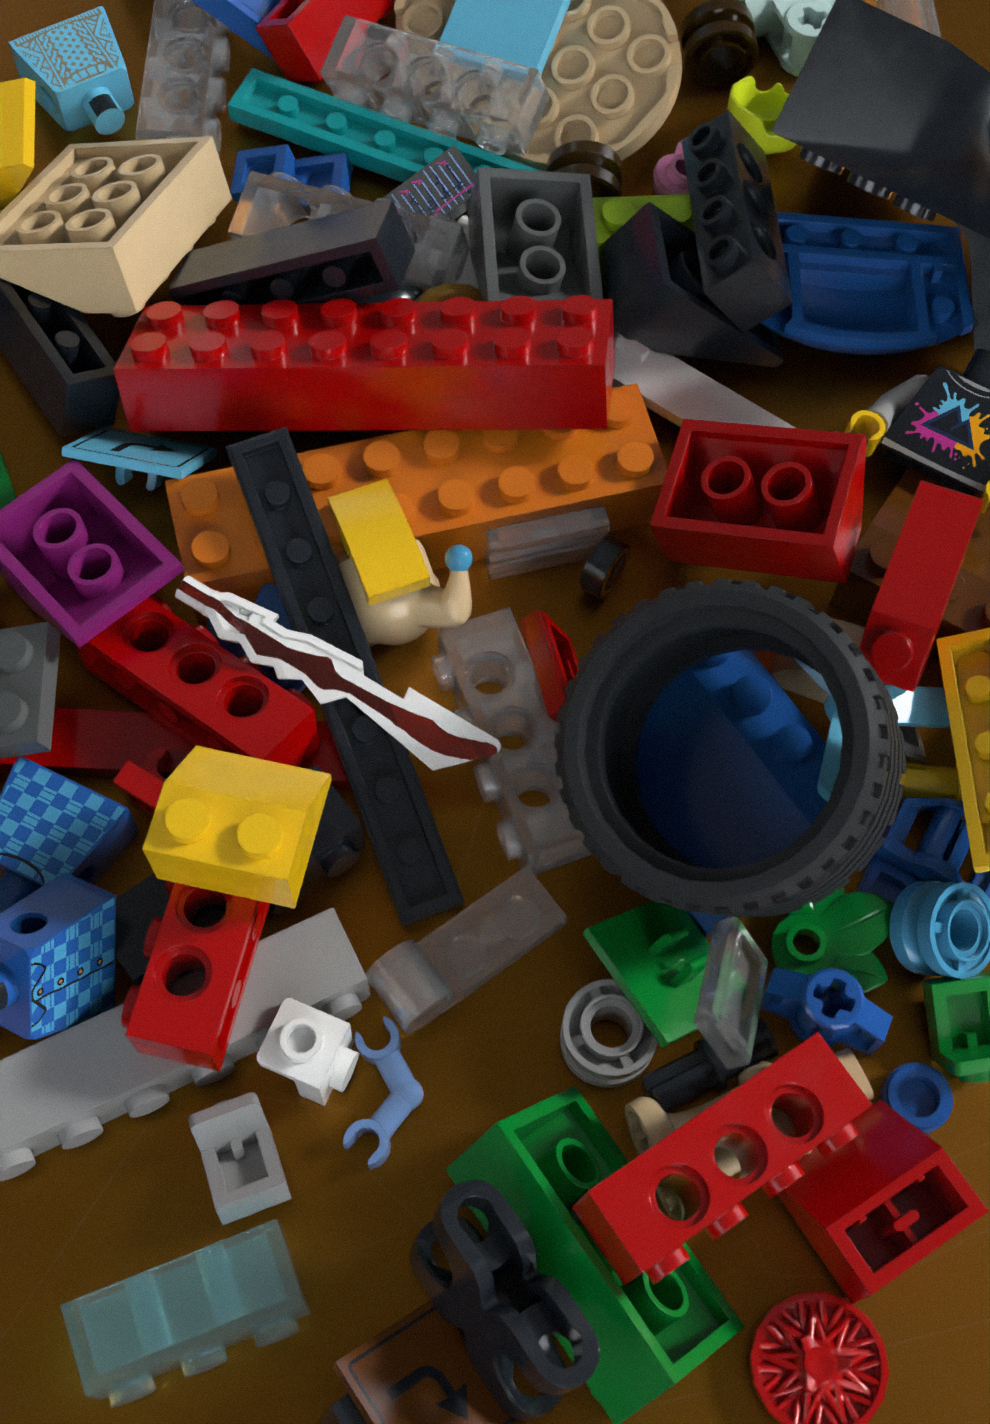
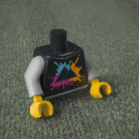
(936, 426)

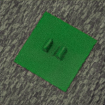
(657, 963)

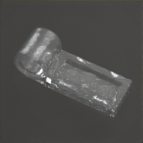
(467, 951)

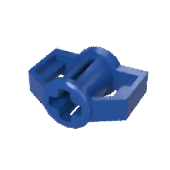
(941, 846)
(813, 1008)

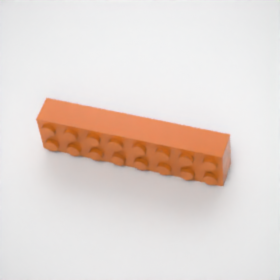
(446, 483)

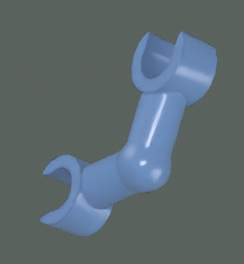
(404, 1095)

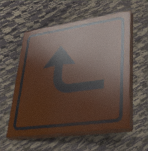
(418, 1375)

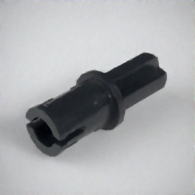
(702, 1071)

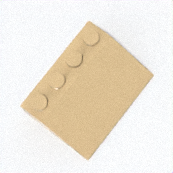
(111, 221)

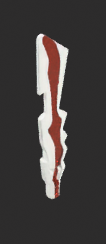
(331, 674)

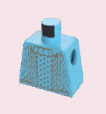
(77, 72)

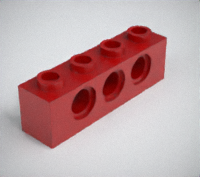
(158, 667)
(198, 1025)
(623, 1208)

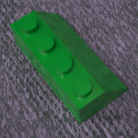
(644, 1330)

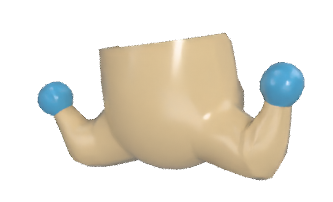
(411, 614)

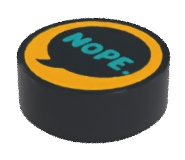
(604, 566)

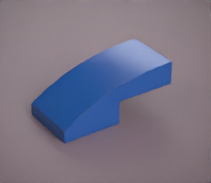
(311, 171)

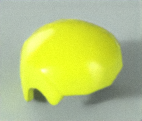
(758, 113)

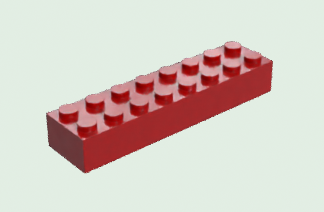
(370, 365)

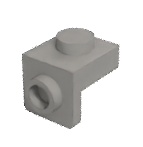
(239, 1157)

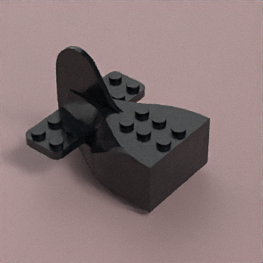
(904, 121)

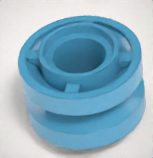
(941, 929)

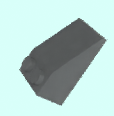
(533, 235)

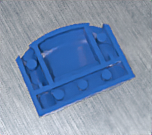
(872, 285)

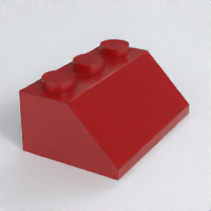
(763, 499)

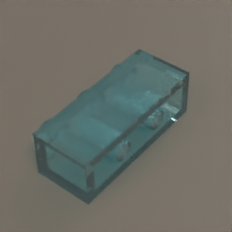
(185, 1314)

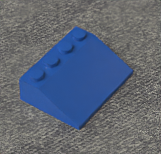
(728, 766)

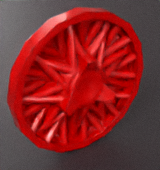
(818, 1361)

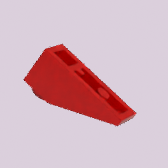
(918, 584)

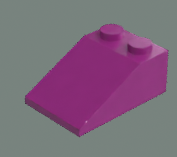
(79, 554)

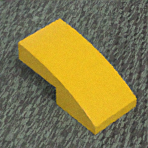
(379, 542)

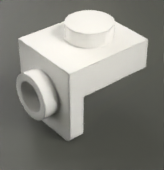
(309, 1050)

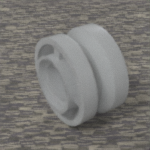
(589, 1059)

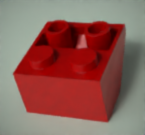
(880, 1202)

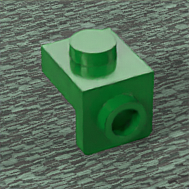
(960, 1025)

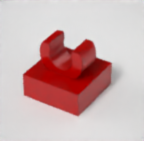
(143, 786)

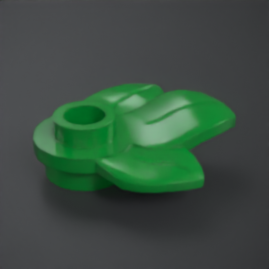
(845, 935)

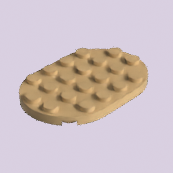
(605, 76)

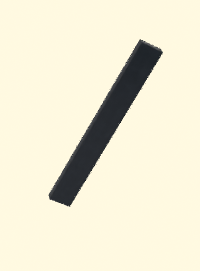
(320, 605)

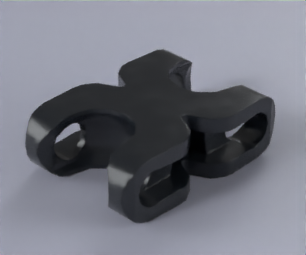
(503, 1301)

